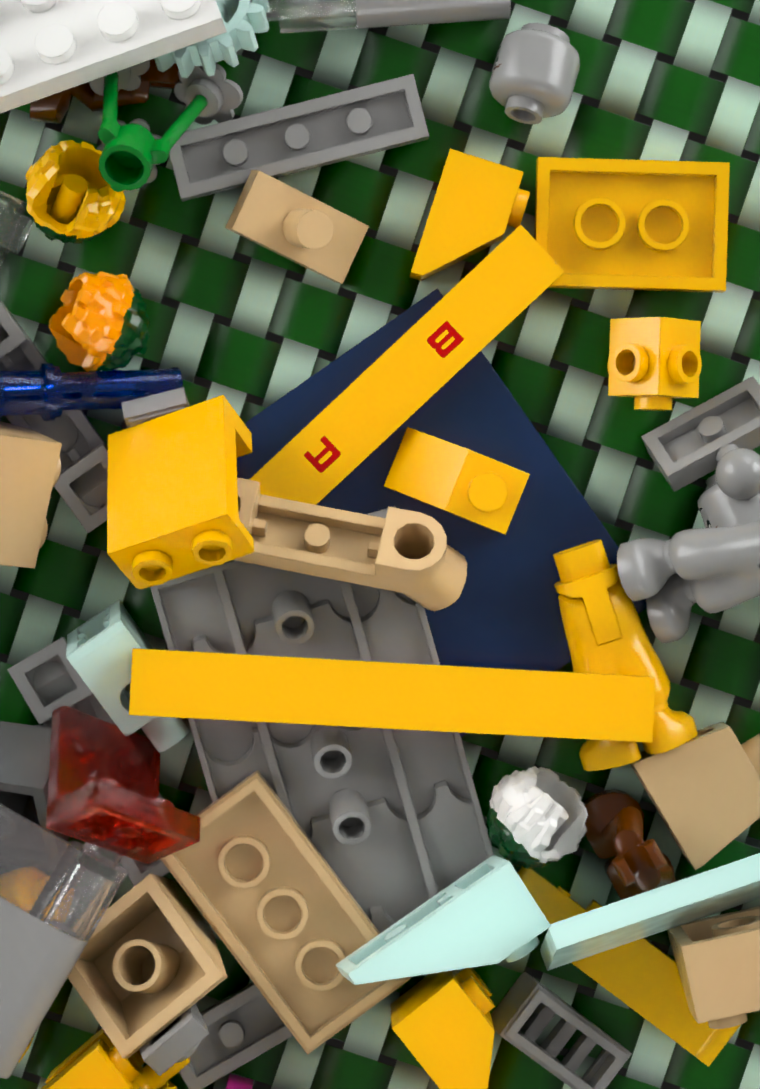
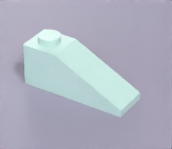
(464, 926)

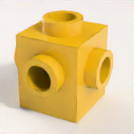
(654, 360)

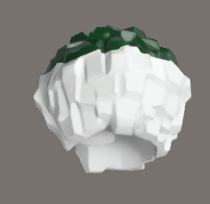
(535, 818)

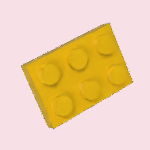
(634, 223)

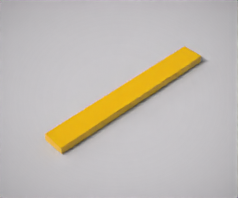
(391, 695)

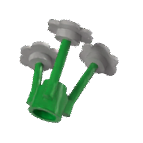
(130, 149)

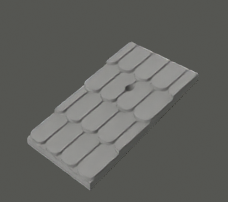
(377, 803)

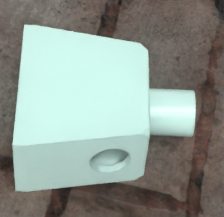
(103, 659)

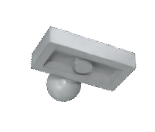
(712, 438)

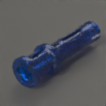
(51, 391)

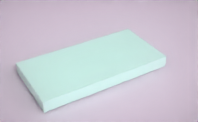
(651, 912)

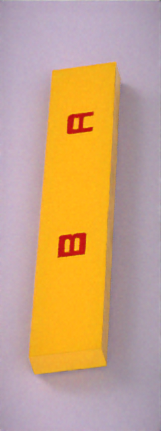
(411, 371)

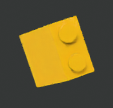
(448, 1027)

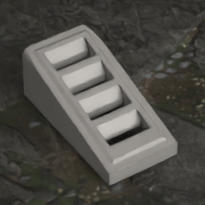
(527, 1012)

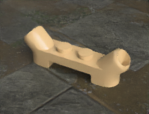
(391, 553)

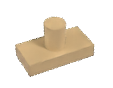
(297, 226)

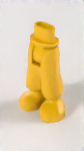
(610, 639)

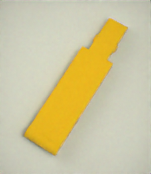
(636, 975)

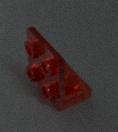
(108, 790)

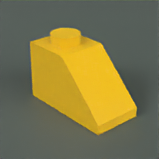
(468, 212)
(456, 480)

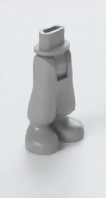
(695, 566)

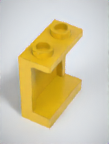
(176, 493)

